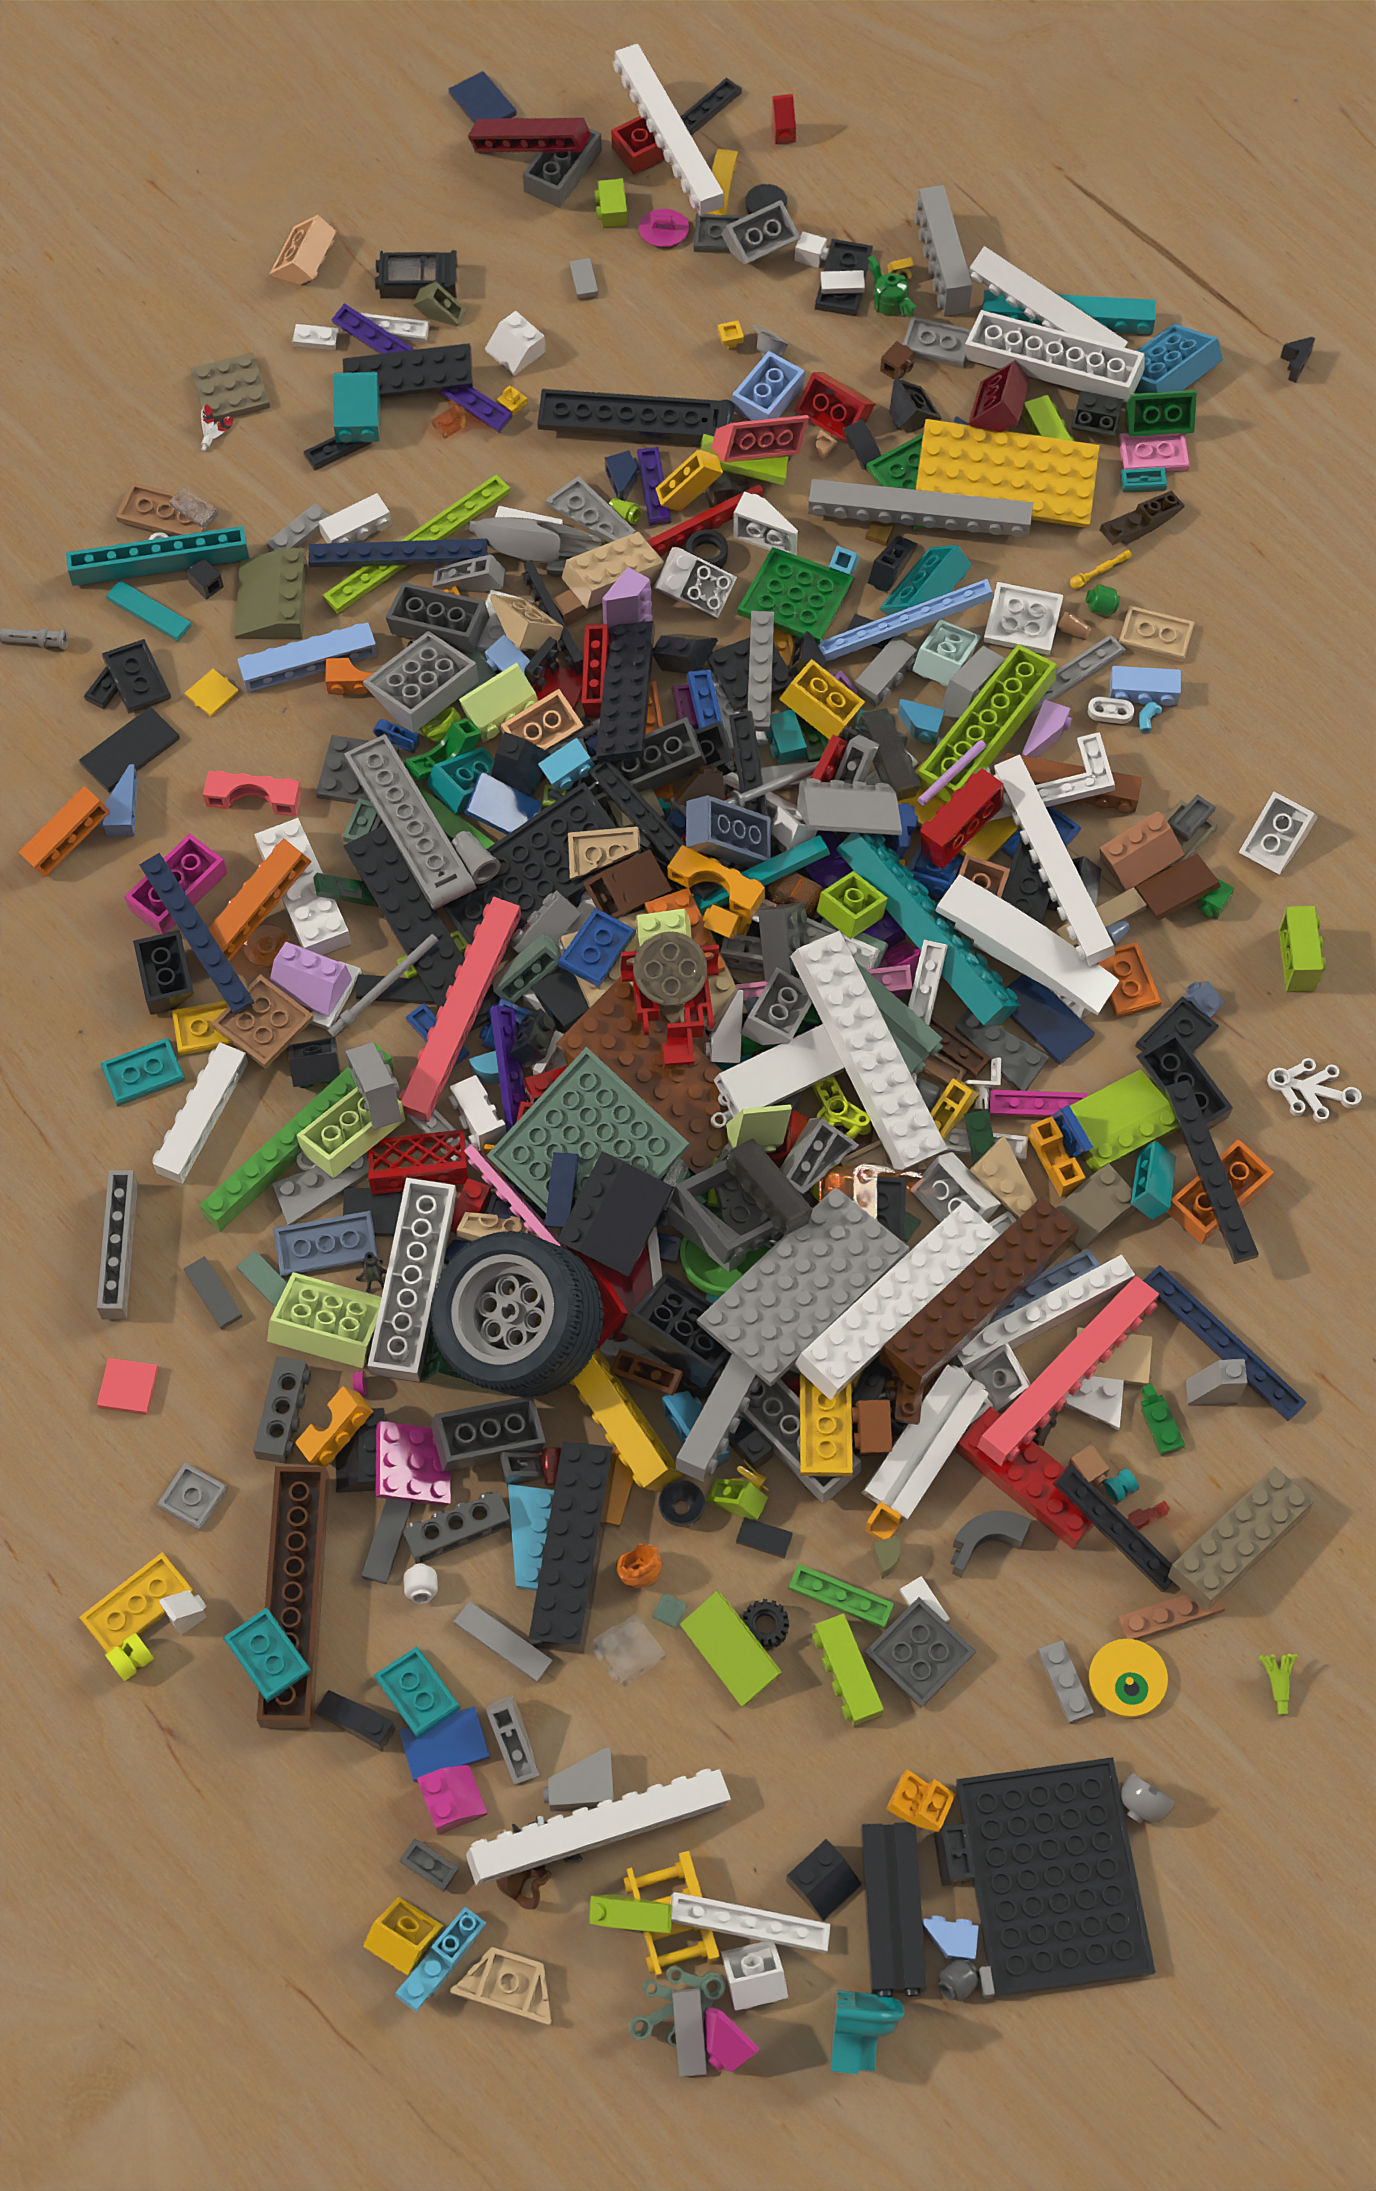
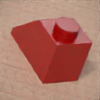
(783, 119)
(473, 1199)

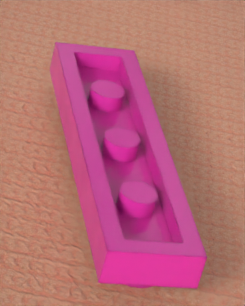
(1030, 1102)

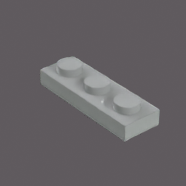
(298, 530)
(1065, 1682)

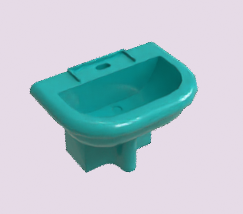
(857, 2025)

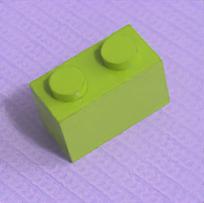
(612, 203)

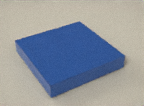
(1073, 1134)

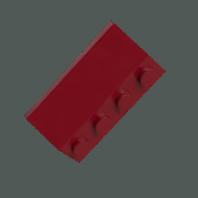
(1000, 399)

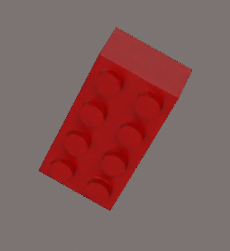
(961, 818)

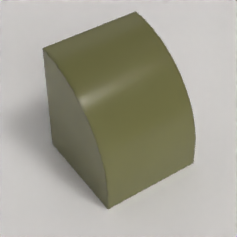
(887, 1555)

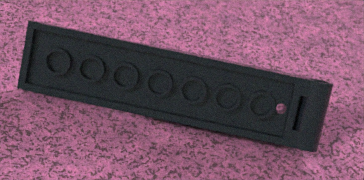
(635, 416)

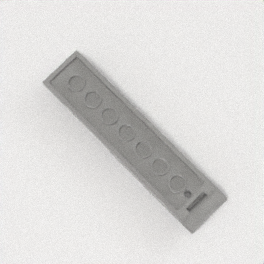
(410, 822)

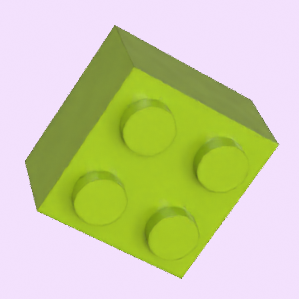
(851, 905)

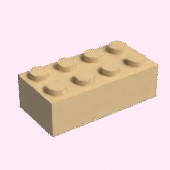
(597, 570)

